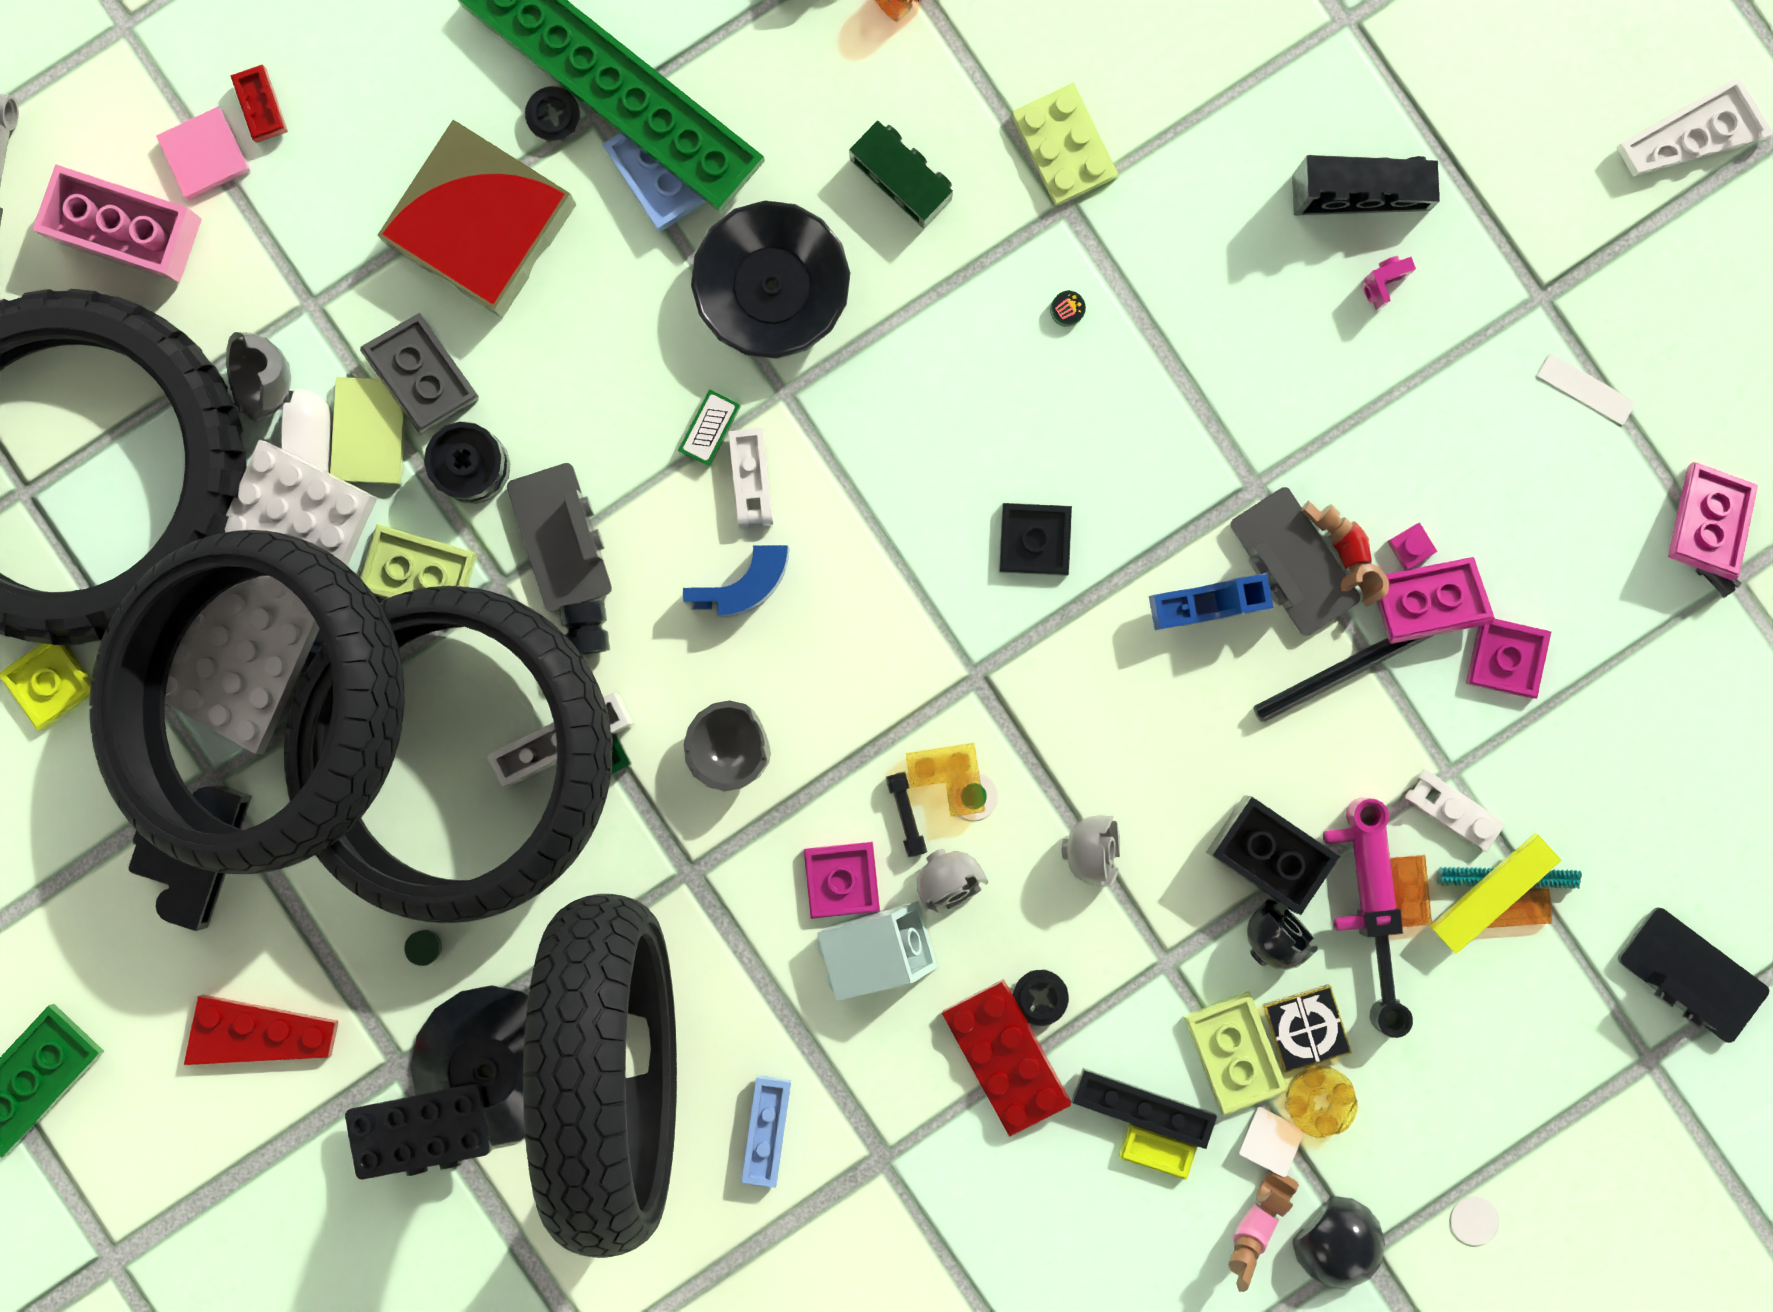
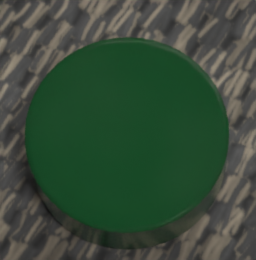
(423, 947)

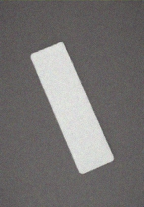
(1586, 389)

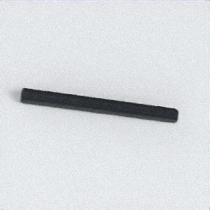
(1331, 677)

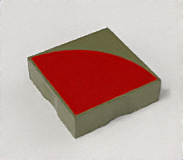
(477, 218)

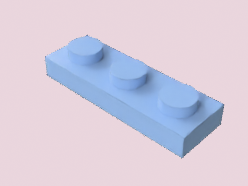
(766, 1131)

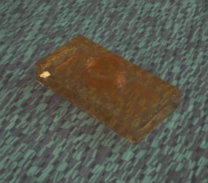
(1411, 889)

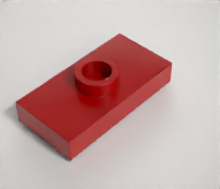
(259, 103)

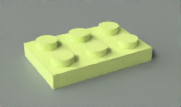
(1064, 144)

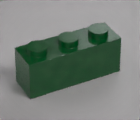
(901, 173)

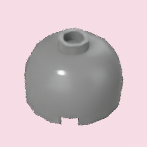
(1092, 850)
(949, 879)

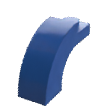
(752, 590)
(1211, 602)

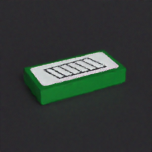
(709, 428)

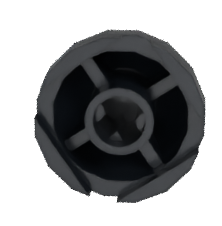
(1278, 938)

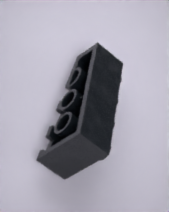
(1364, 185)

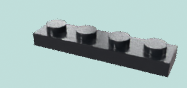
(1144, 1108)

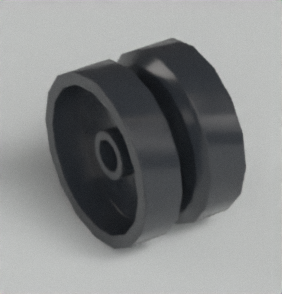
(447, 458)

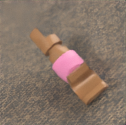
(1259, 1224)

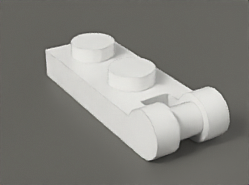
(750, 476)
(1455, 811)

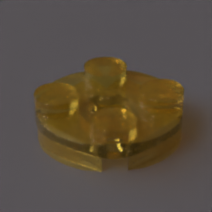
(1325, 1121)

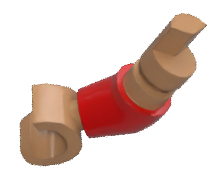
(1353, 550)

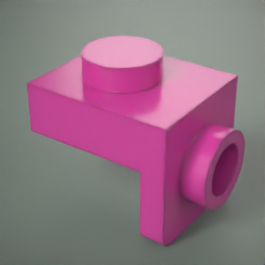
(1388, 272)

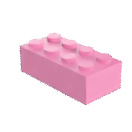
(117, 223)

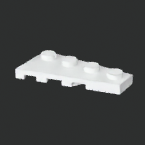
(1702, 128)

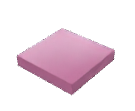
(203, 153)

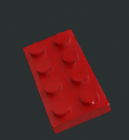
(1006, 1057)

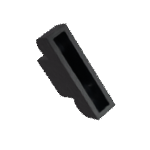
(191, 890)

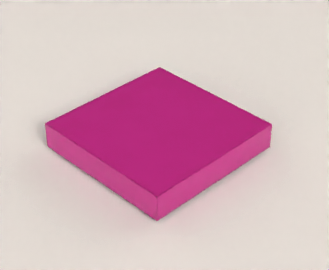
(1509, 658)
(841, 880)

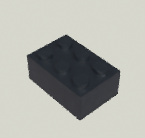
(1273, 854)

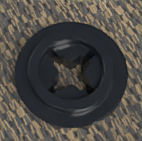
(537, 110)
(1057, 994)

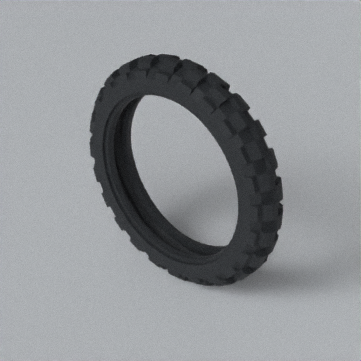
(208, 429)

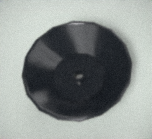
(764, 245)
(471, 1031)

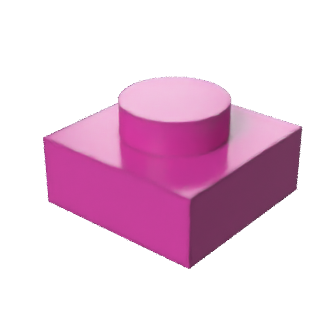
(1412, 546)

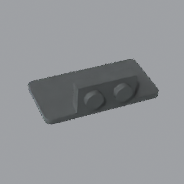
(560, 536)
(1296, 560)

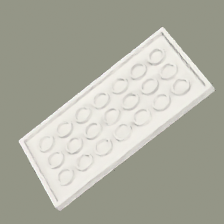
(255, 637)

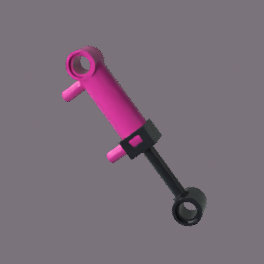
(1378, 909)

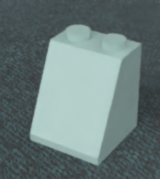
(877, 951)

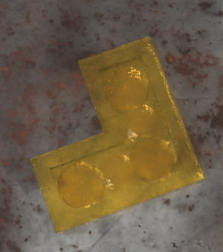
(957, 769)

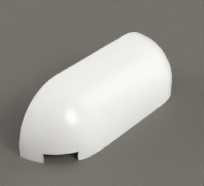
(308, 428)

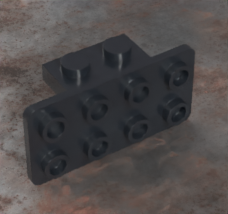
(1693, 975)
(418, 1132)

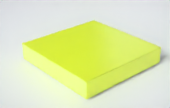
(47, 683)

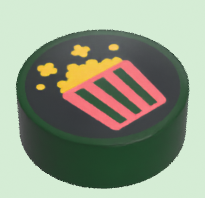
(1067, 308)

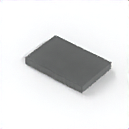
(419, 373)

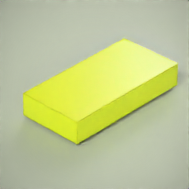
(1157, 1151)

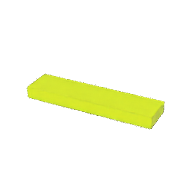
(1495, 893)

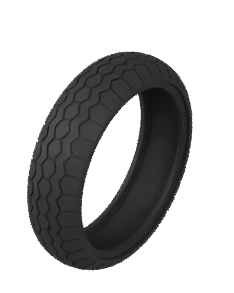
(133, 680)
(579, 782)
(592, 1135)

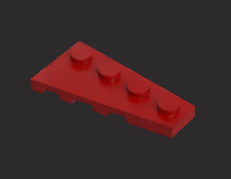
(249, 1032)

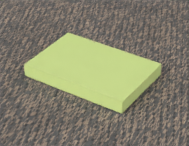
(367, 433)
(409, 562)
(1235, 1053)

